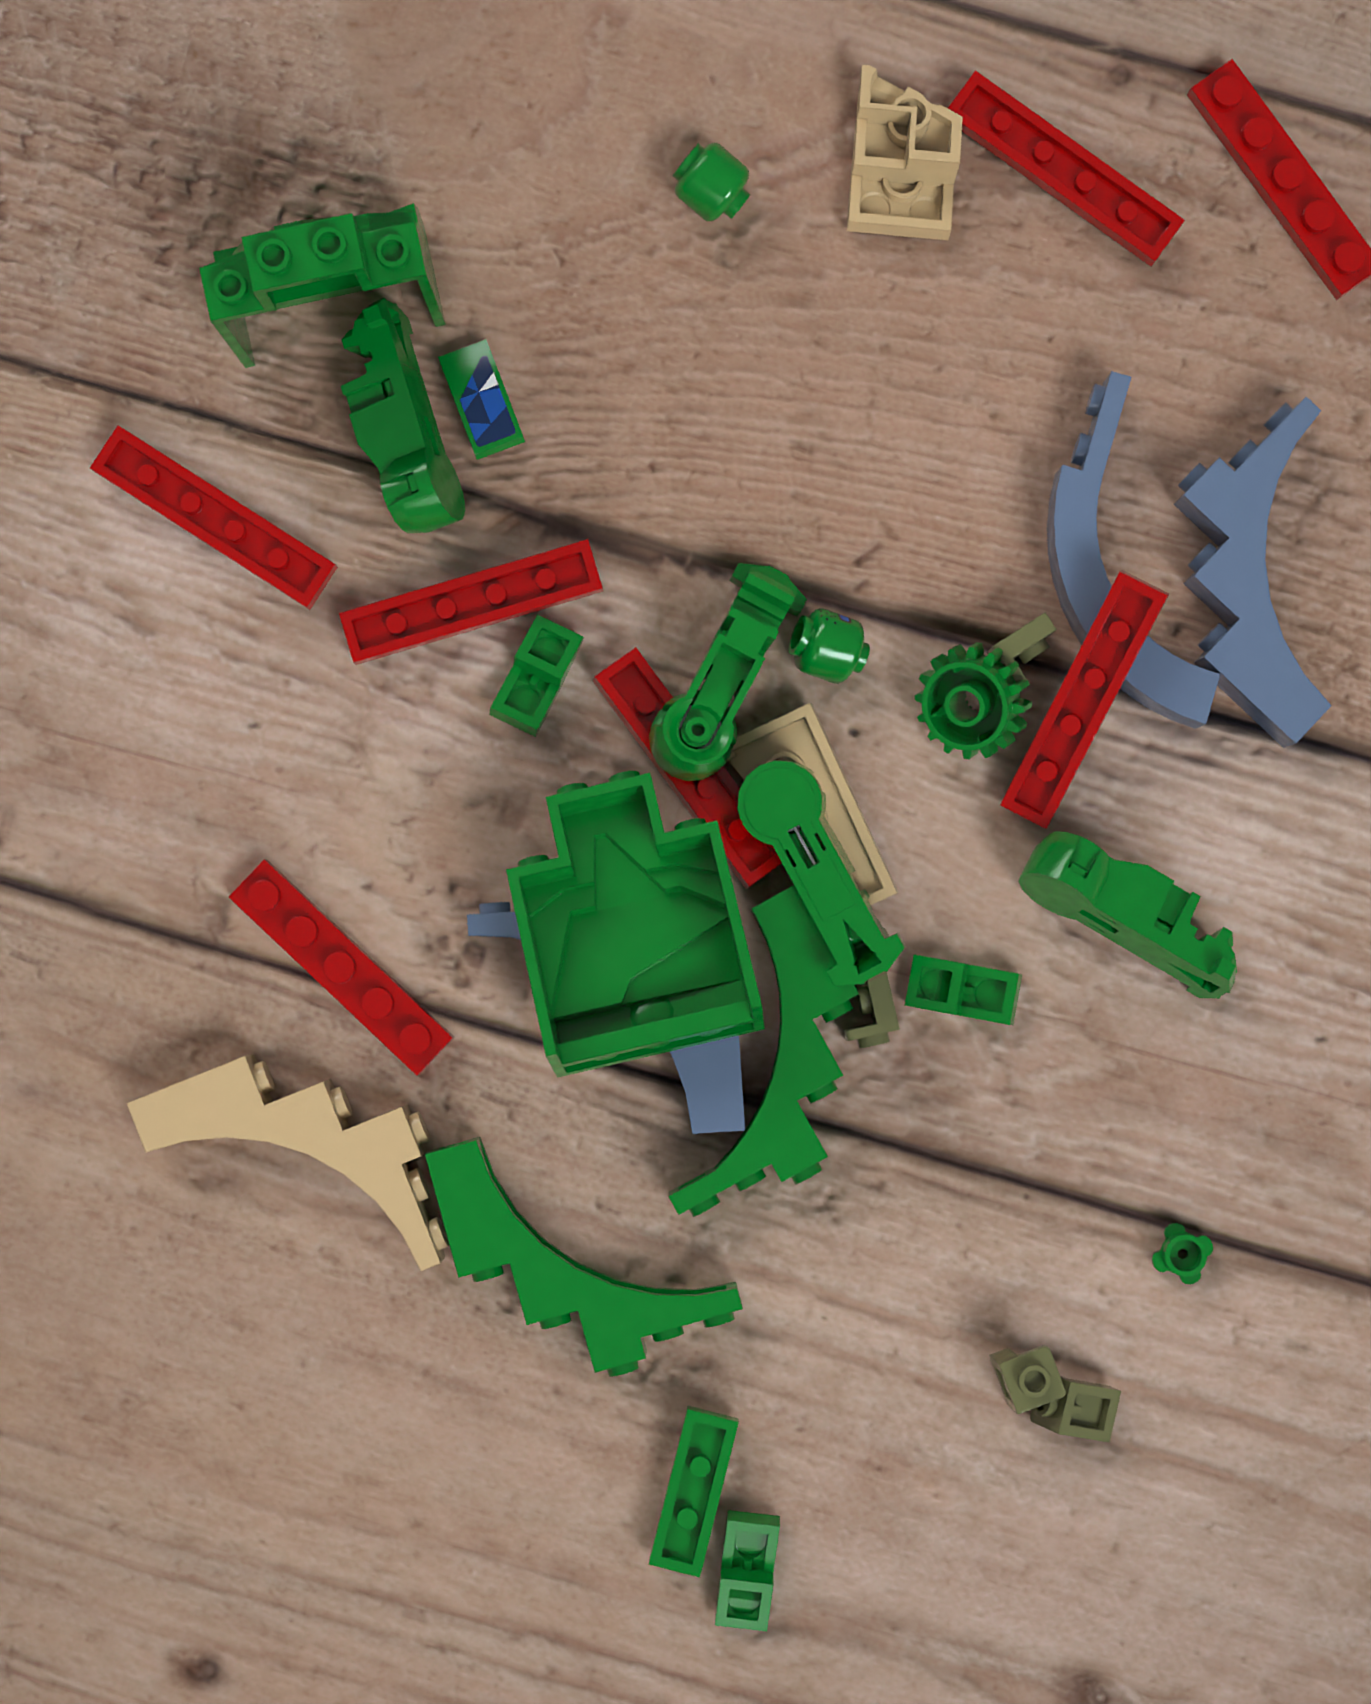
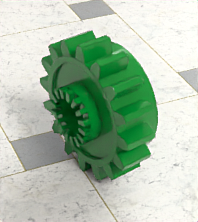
(993, 685)

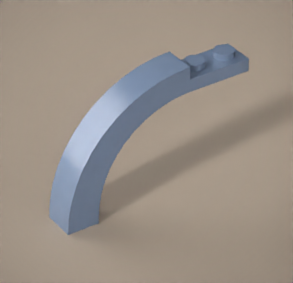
(1079, 577)

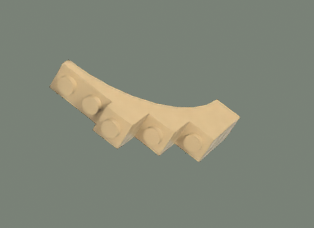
(372, 1154)

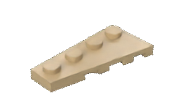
(803, 740)

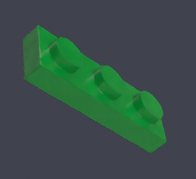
(693, 1491)

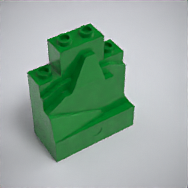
(314, 263)
(631, 931)

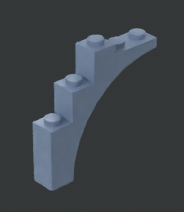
(1233, 580)
(706, 1070)

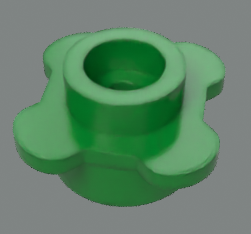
(1197, 1251)

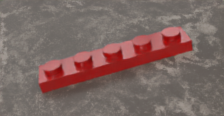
(1065, 169)
(1283, 178)
(213, 517)
(471, 602)
(637, 698)
(1084, 698)
(341, 967)

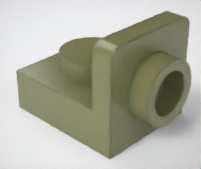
(1026, 643)
(877, 1000)
(1028, 1378)
(1083, 1412)

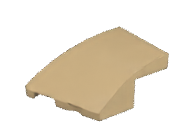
(902, 162)

